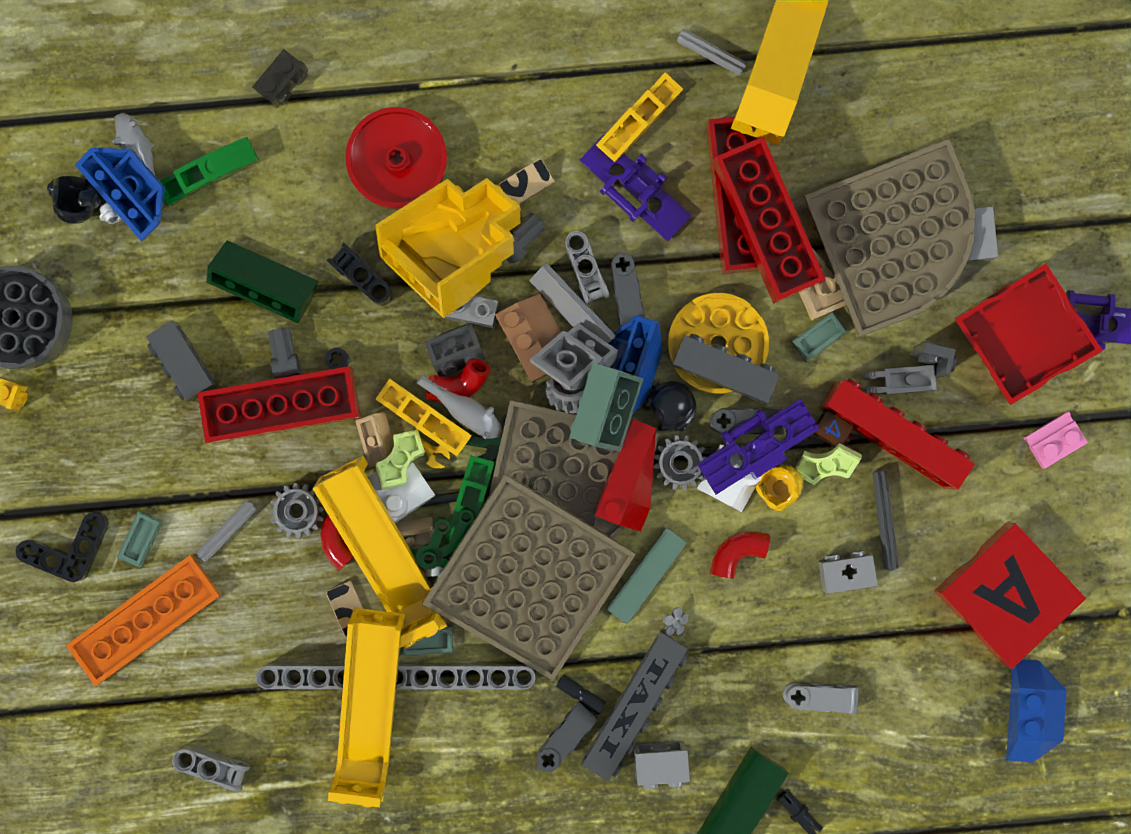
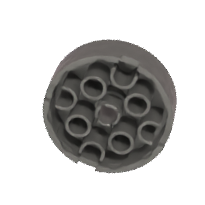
(43, 320)

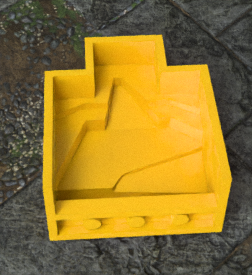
(450, 241)

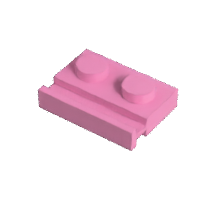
(1055, 440)

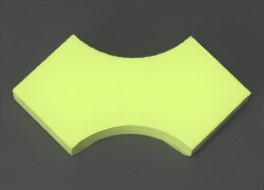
(839, 462)
(392, 470)

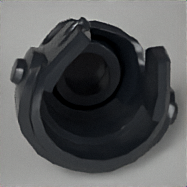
(73, 198)
(672, 405)

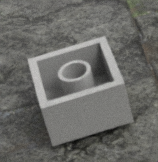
(661, 764)

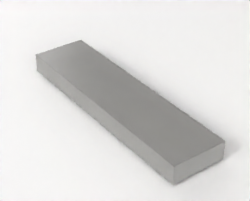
(569, 303)

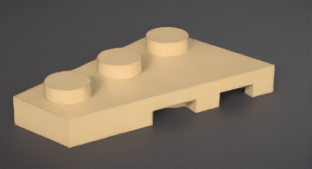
(823, 297)

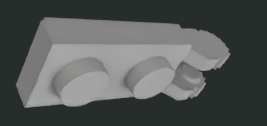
(903, 380)

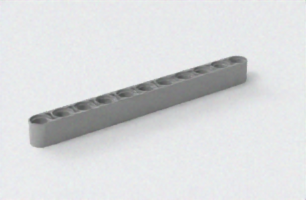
(409, 670)

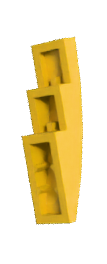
(639, 117)
(423, 417)

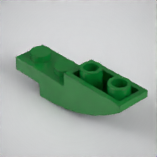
(208, 170)
(471, 491)

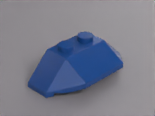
(125, 186)
(639, 352)
(1034, 712)

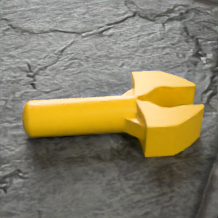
(430, 450)

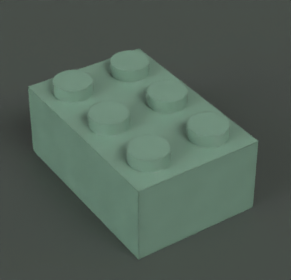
(606, 407)

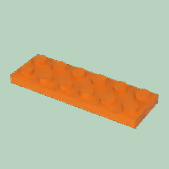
(143, 620)

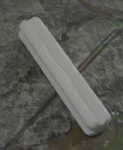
(711, 52)
(221, 536)

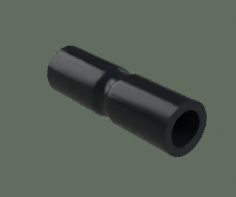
(583, 695)

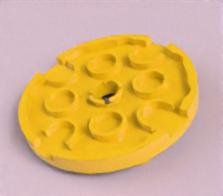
(722, 317)

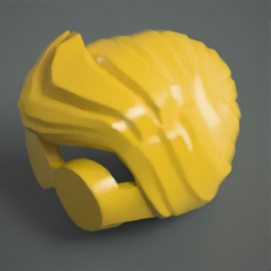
(781, 487)

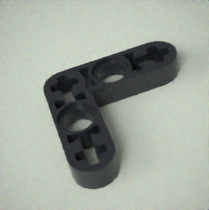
(67, 560)

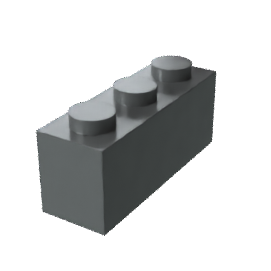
(180, 361)

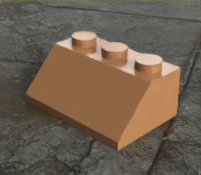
(528, 329)

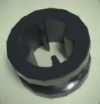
(329, 357)

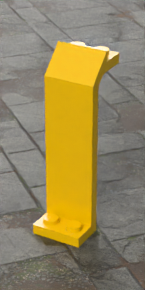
(780, 69)
(379, 548)
(367, 707)

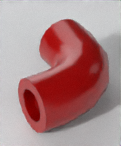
(464, 384)
(334, 545)
(737, 547)

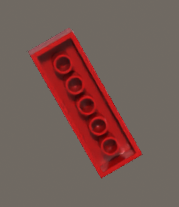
(768, 220)
(733, 247)
(279, 405)
(897, 435)

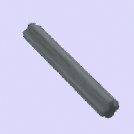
(885, 520)

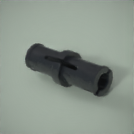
(799, 812)

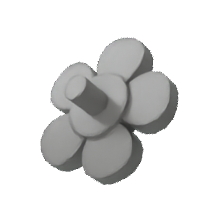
(675, 621)

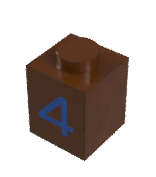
(833, 429)

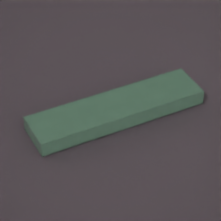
(646, 575)

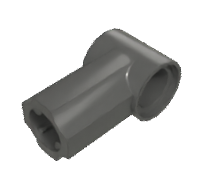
(525, 234)
(284, 360)

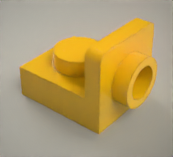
(12, 395)

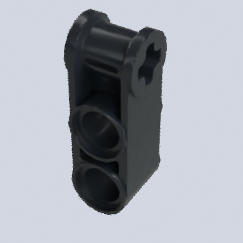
(349, 264)

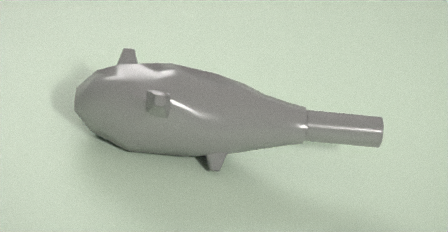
(131, 136)
(466, 411)

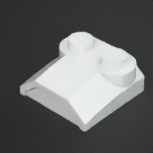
(736, 494)
(405, 498)

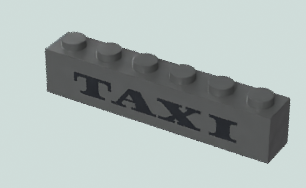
(634, 706)

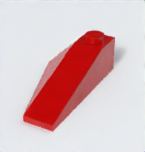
(629, 484)

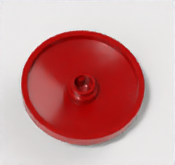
(395, 156)

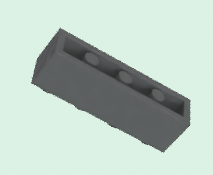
(725, 369)

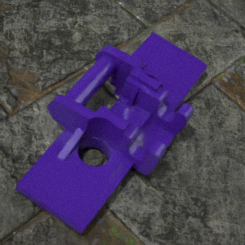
(642, 185)
(1099, 323)
(761, 453)

